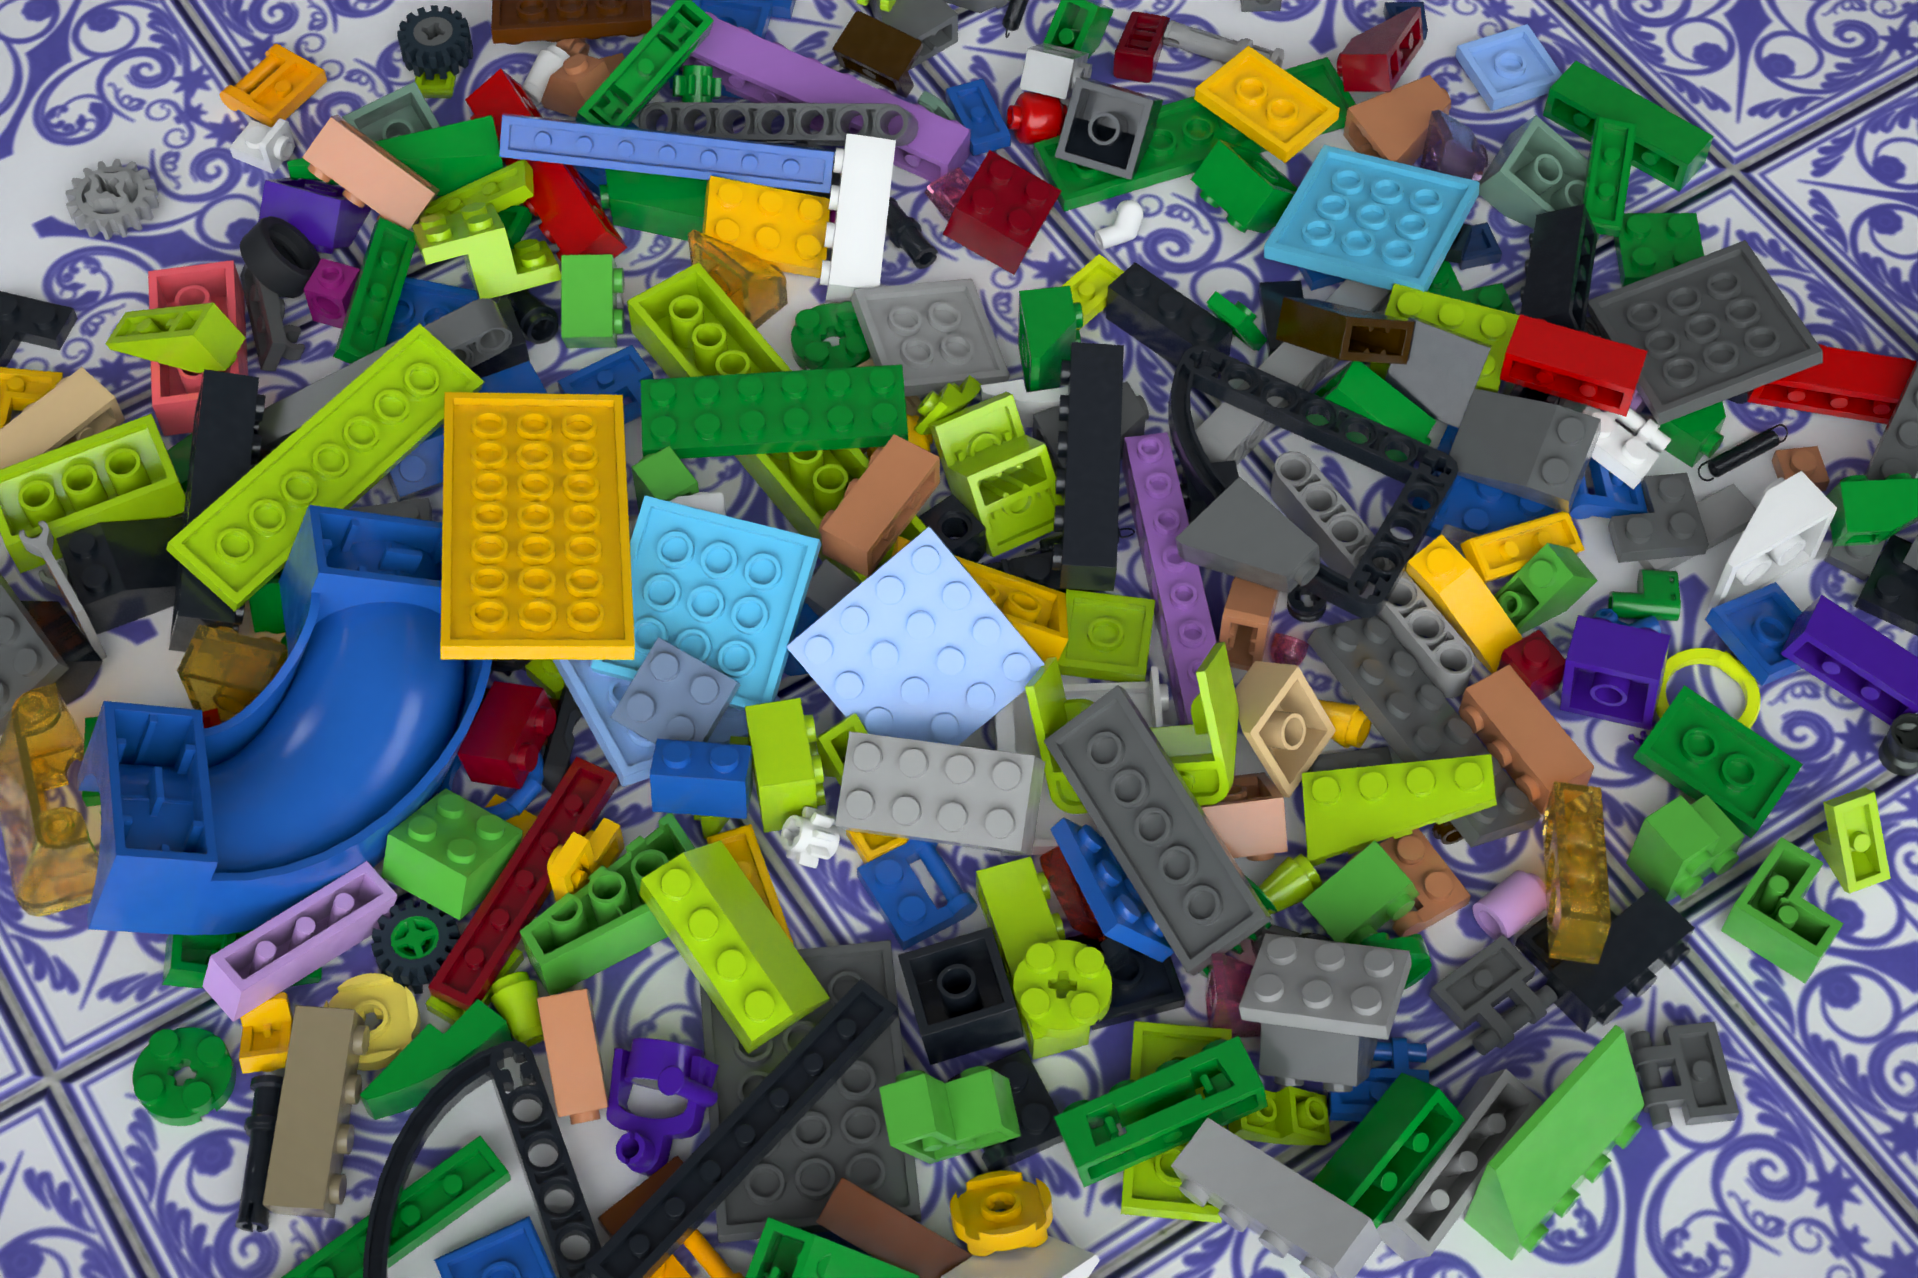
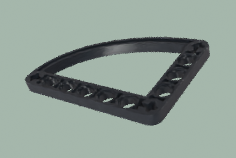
(1418, 482)
(525, 1136)

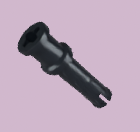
(261, 1130)

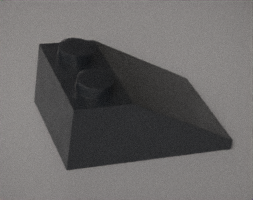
(122, 569)

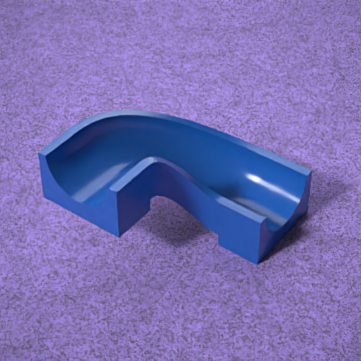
(315, 771)

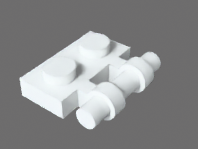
(1621, 451)

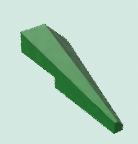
(442, 155)

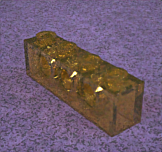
(1576, 873)

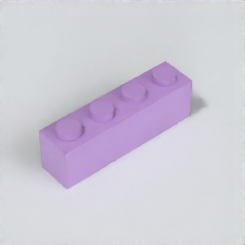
(298, 941)

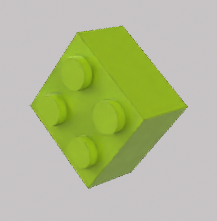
(784, 761)

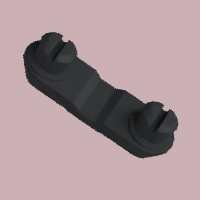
(560, 741)

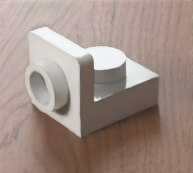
(264, 145)

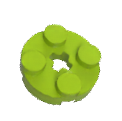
(1055, 961)

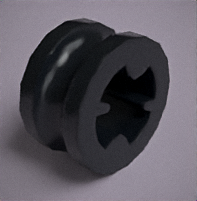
(1299, 611)

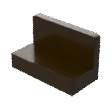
(878, 53)

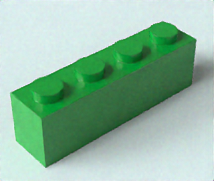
(1663, 142)
(1390, 1147)

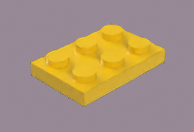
(1266, 104)
(769, 222)

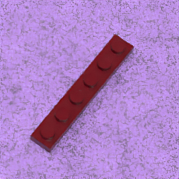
(521, 886)

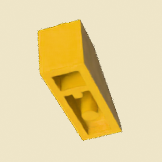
(1463, 600)

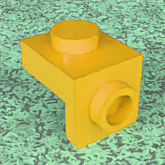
(266, 1035)

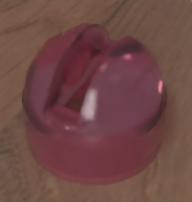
(1288, 649)

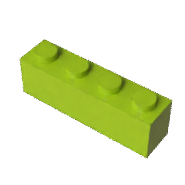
(1019, 915)

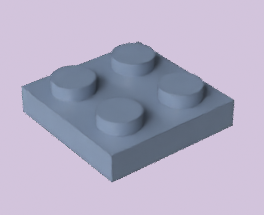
(674, 697)

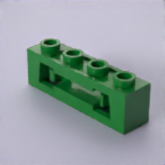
(648, 66)
(1160, 1109)

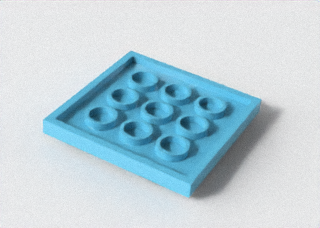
(1372, 220)
(717, 593)

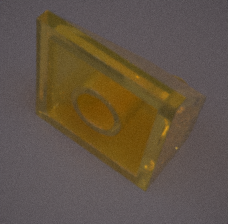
(745, 278)

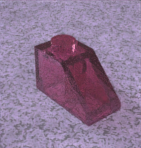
(1224, 993)

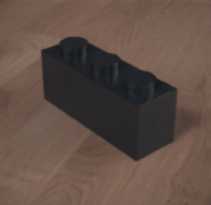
(1163, 316)
(1636, 948)

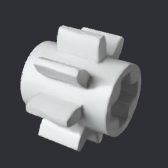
(810, 837)

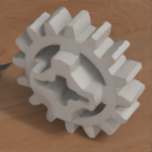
(112, 199)

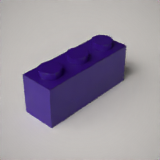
(1854, 660)

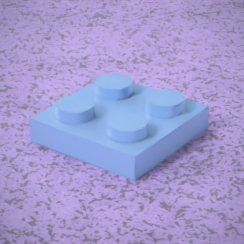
(1508, 67)

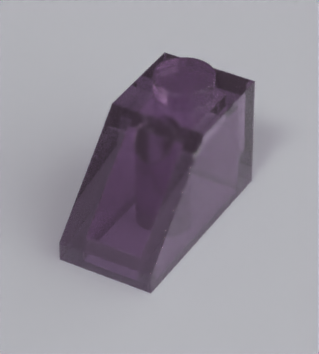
(1453, 148)

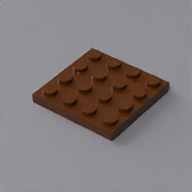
(568, 19)

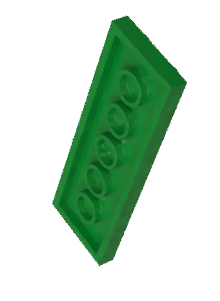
(774, 411)

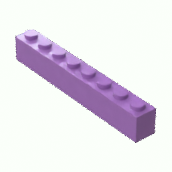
(773, 74)

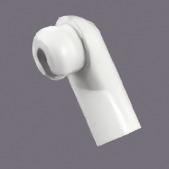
(1125, 226)

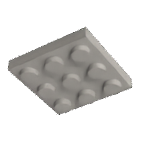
(932, 331)

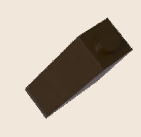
(1344, 331)

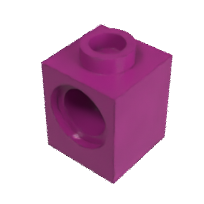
(330, 292)

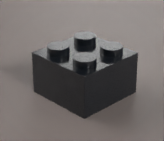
(960, 995)

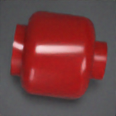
(1036, 117)

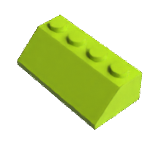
(88, 482)
(732, 943)

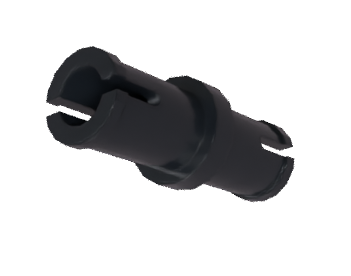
(906, 234)

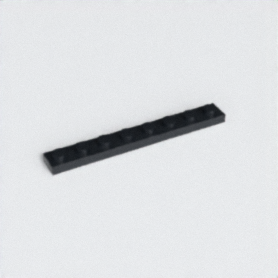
(745, 1137)

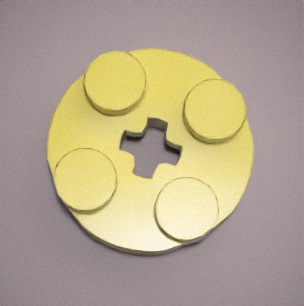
(389, 1002)

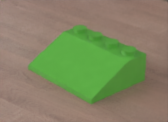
(1559, 1149)

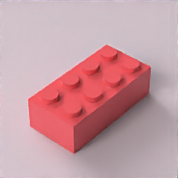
(176, 389)

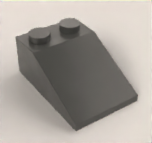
(1525, 447)

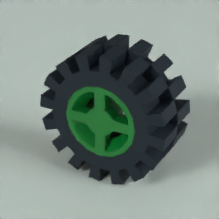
(409, 932)

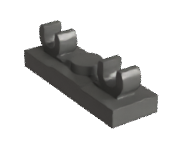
(266, 318)

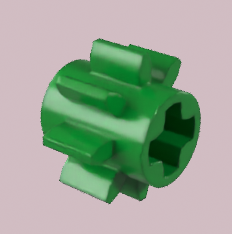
(697, 84)

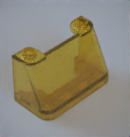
(45, 848)

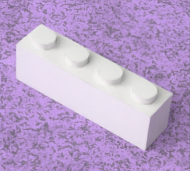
(860, 217)

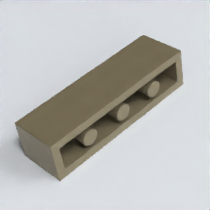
(316, 1112)

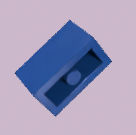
(701, 778)

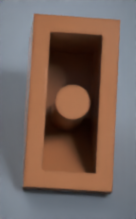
(574, 84)

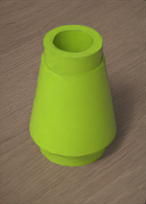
(1291, 882)
(517, 1003)

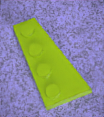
(1377, 802)

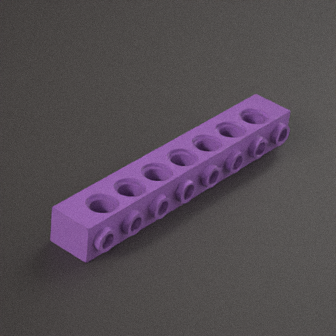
(1173, 583)

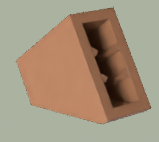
(1397, 121)
(1247, 622)
(573, 1055)

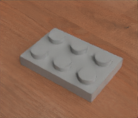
(1326, 986)

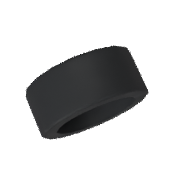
(279, 256)

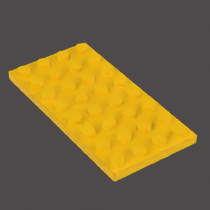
(535, 528)

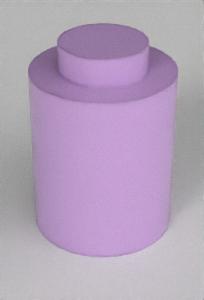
(1511, 904)

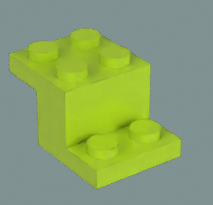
(486, 250)
(998, 472)

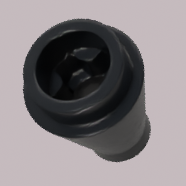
(534, 317)

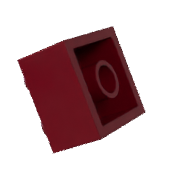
(1001, 212)

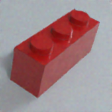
(1573, 365)

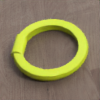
(1727, 664)

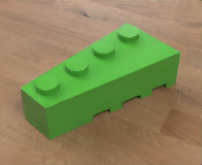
(605, 917)

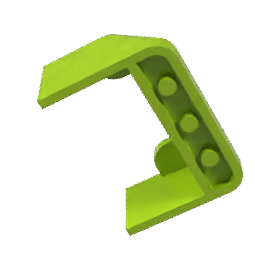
(1199, 751)

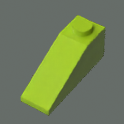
(180, 337)

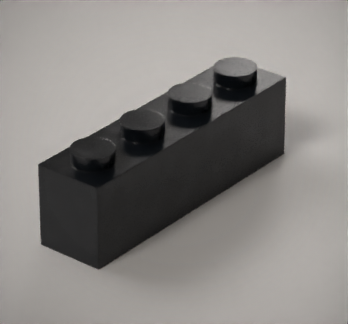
(1560, 267)

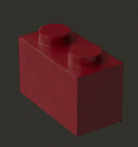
(507, 735)

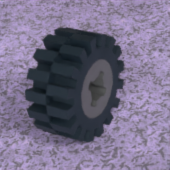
(435, 42)

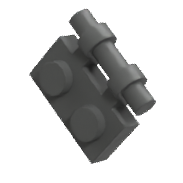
(1482, 984)
(1698, 1071)

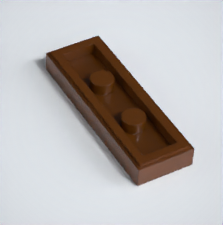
(888, 1233)

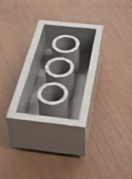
(940, 793)

